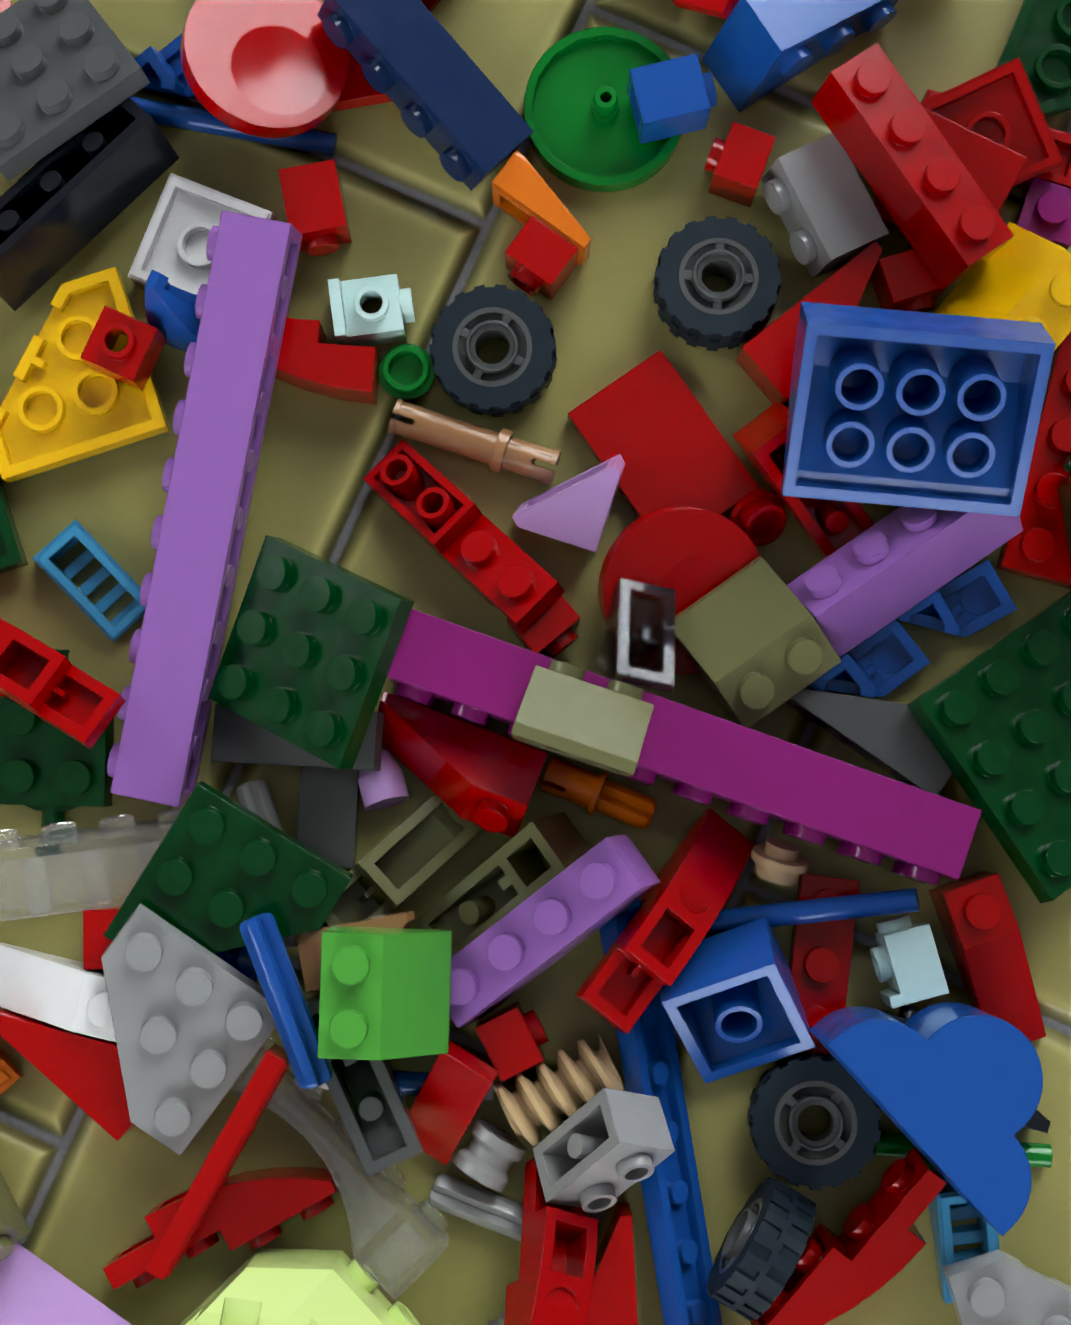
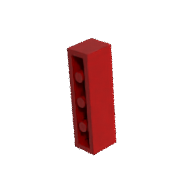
(910, 166)

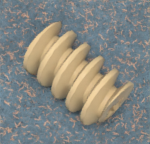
(557, 1091)

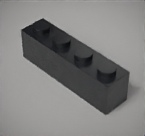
(75, 196)

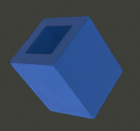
(670, 98)

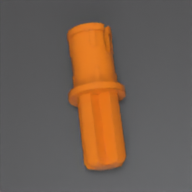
(598, 794)

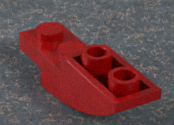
(463, 535)
(53, 687)
(669, 922)
(243, 1211)
(868, 1253)
(554, 1261)

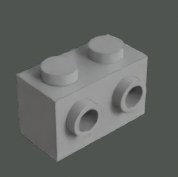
(822, 205)
(603, 1150)

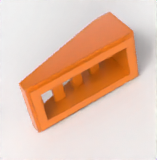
(524, 194)

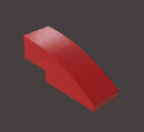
(324, 368)

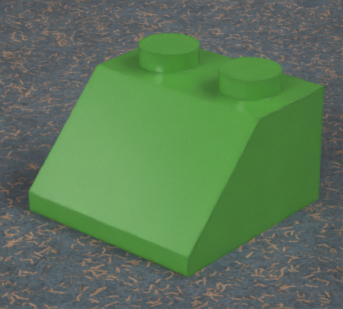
(384, 993)

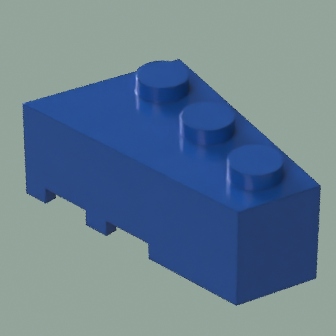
(778, 39)

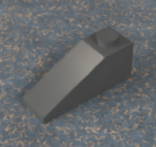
(880, 733)
(371, 1108)

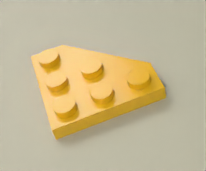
(61, 405)

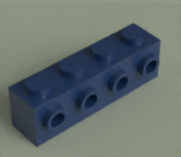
(430, 81)

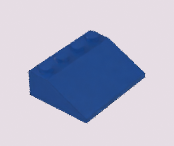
(914, 408)

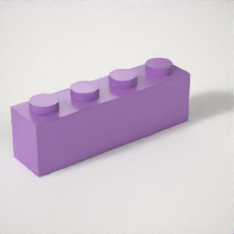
(895, 568)
(547, 927)

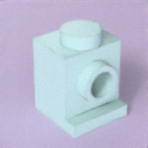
(360, 328)
(907, 961)

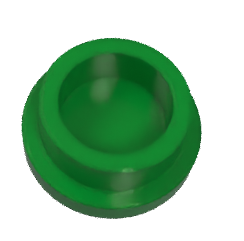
(406, 372)

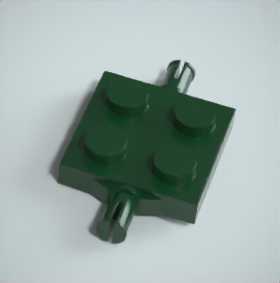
(49, 767)

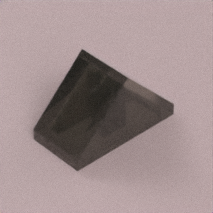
(640, 636)

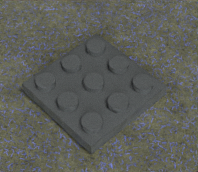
(57, 77)

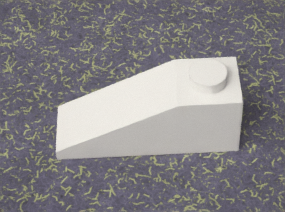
(55, 991)

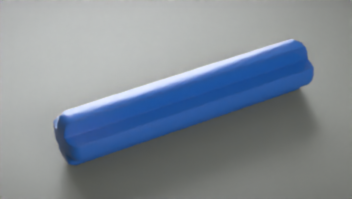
(285, 999)

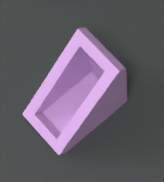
(576, 508)

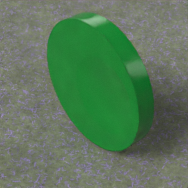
(584, 114)

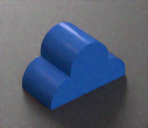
(954, 1088)

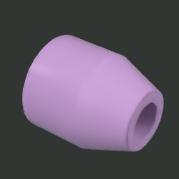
(383, 787)

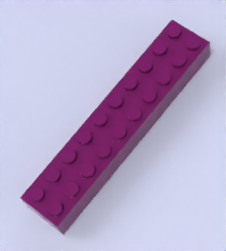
(708, 757)

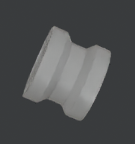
(489, 1155)

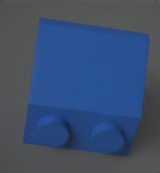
(737, 1003)

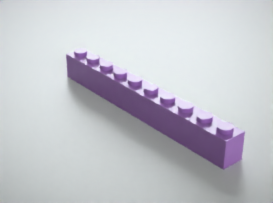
(205, 507)

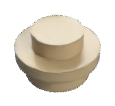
(779, 861)

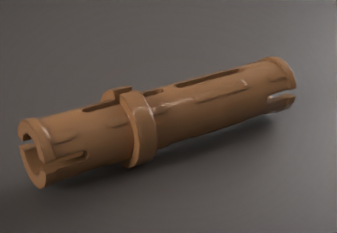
(475, 442)

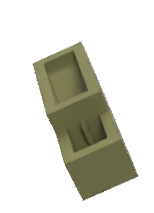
(402, 862)

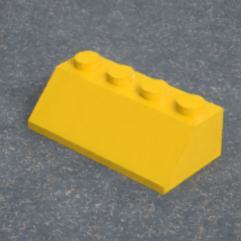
(1020, 283)

